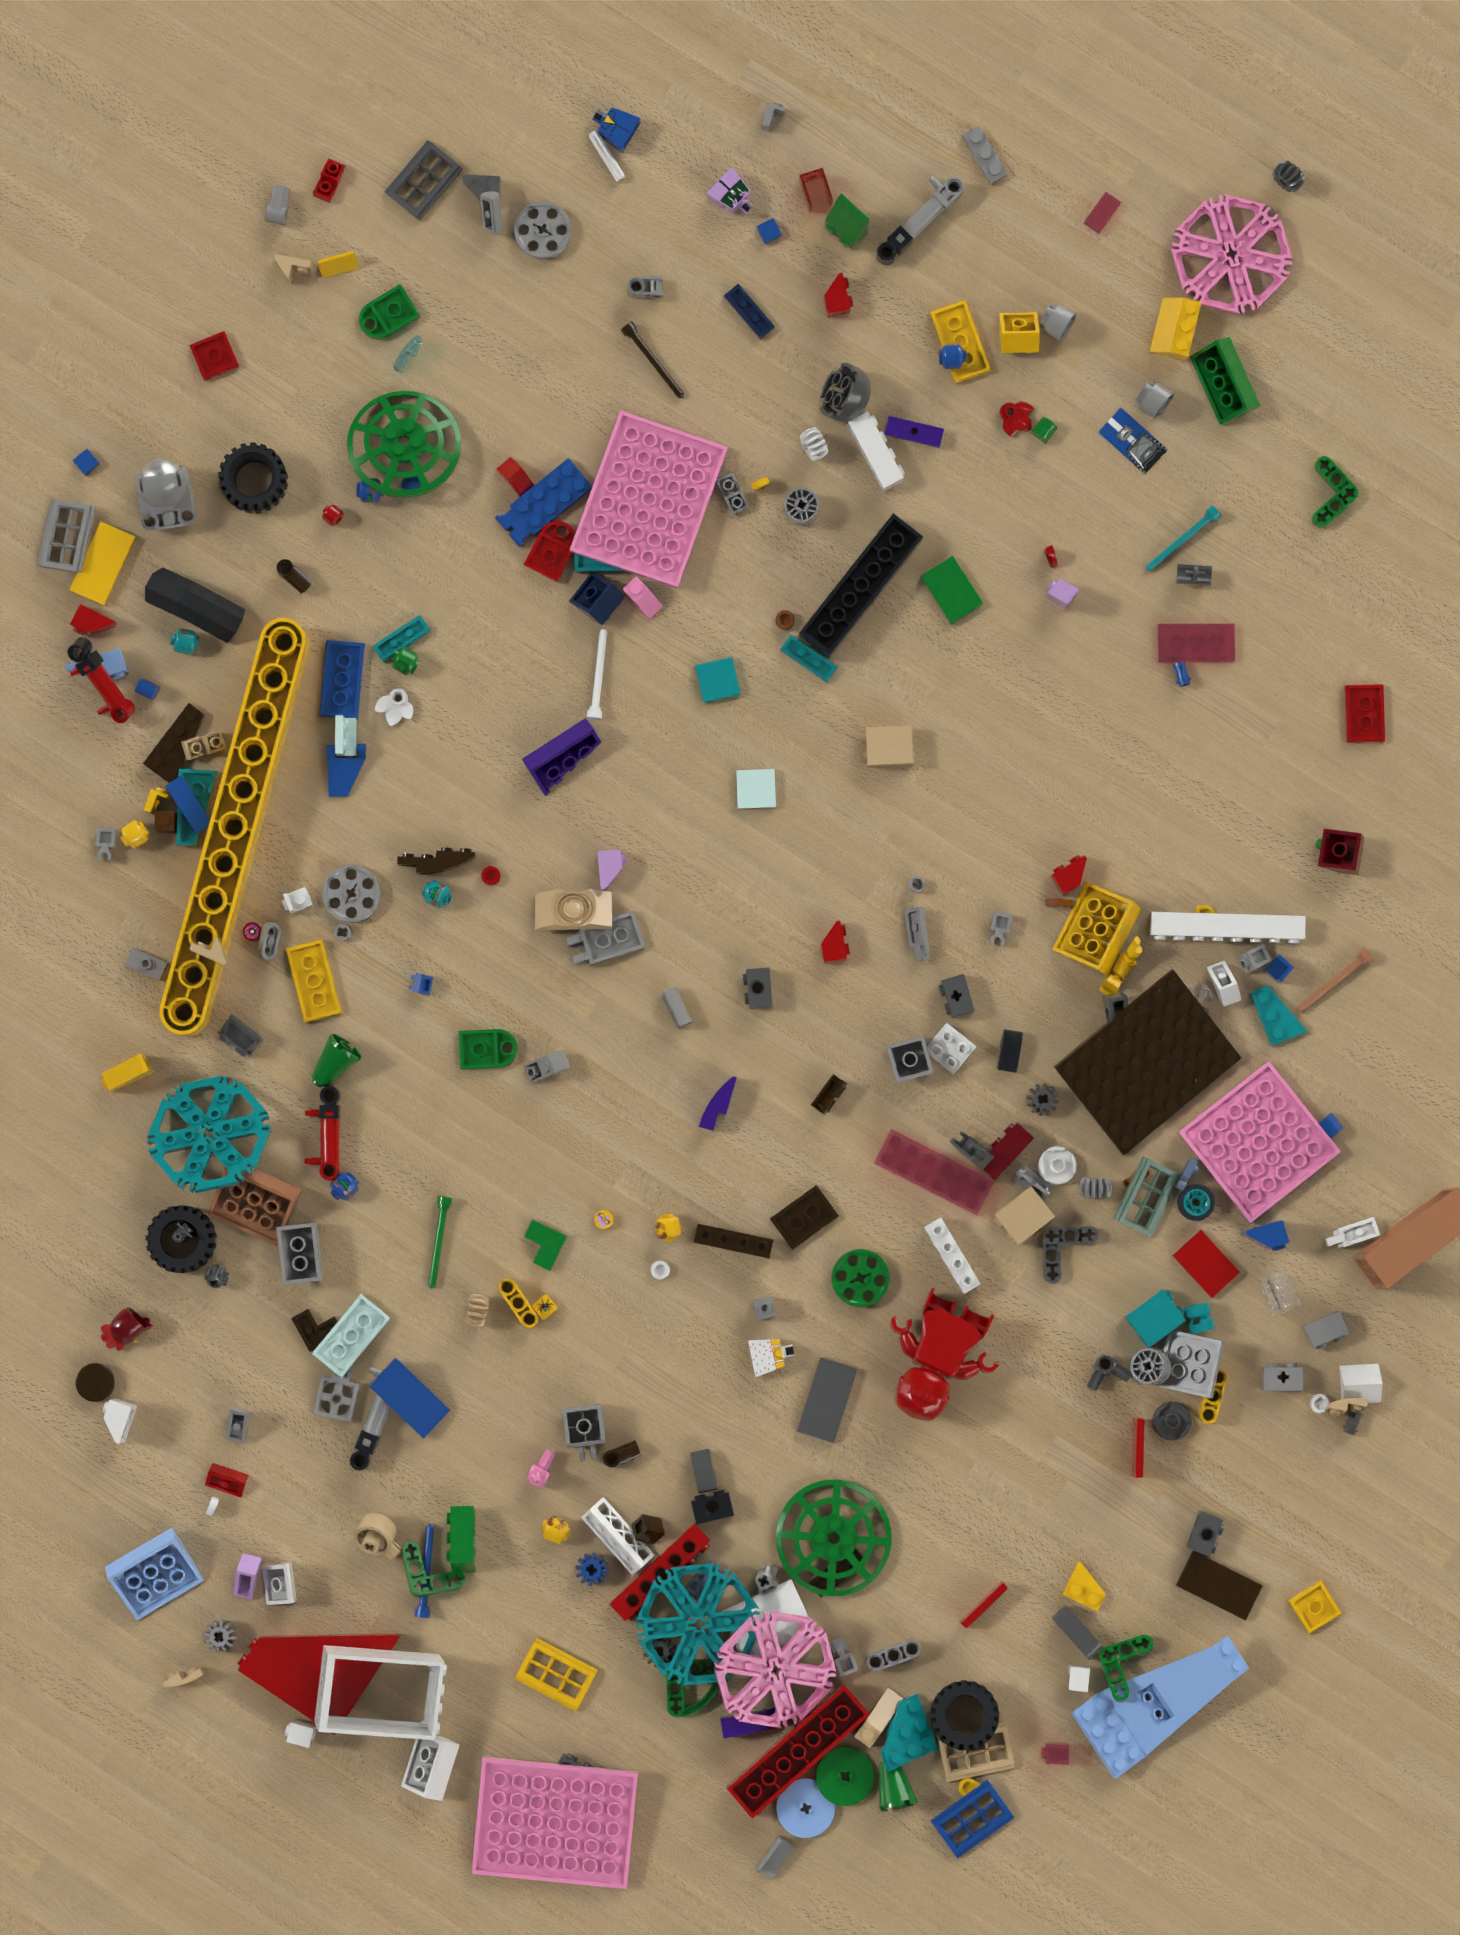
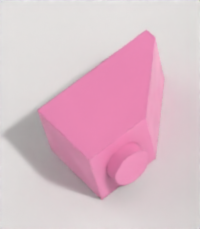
(642, 597)

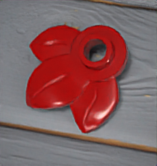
(1018, 419)

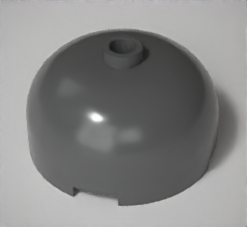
(854, 397)

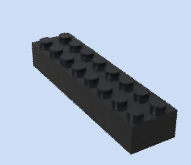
(861, 586)

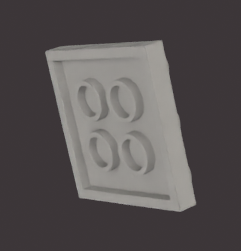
(1193, 1363)

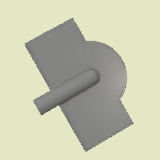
(765, 1578)

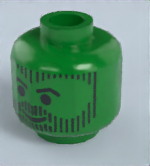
(405, 660)

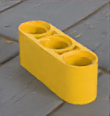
(517, 1293)
(1215, 1405)

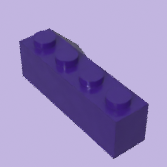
(561, 754)

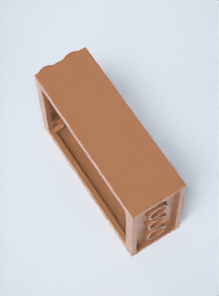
(1412, 1240)

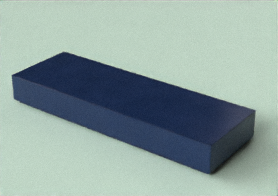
(749, 311)

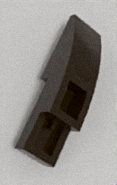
(444, 861)

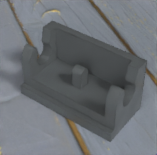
(972, 1151)

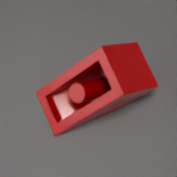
(90, 621)

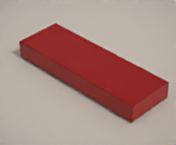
(984, 1604)

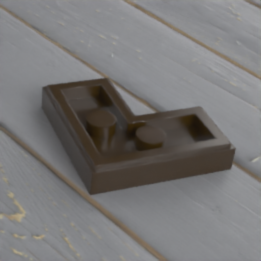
(309, 1330)

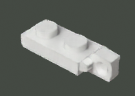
(1354, 1233)

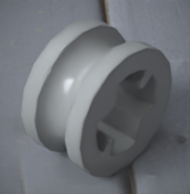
(343, 926)

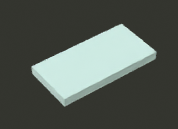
(351, 1335)

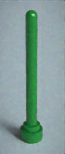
(444, 1204)

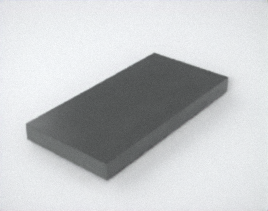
(827, 1400)

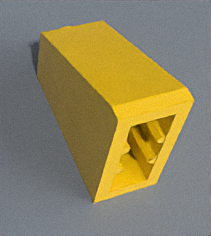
(126, 1072)

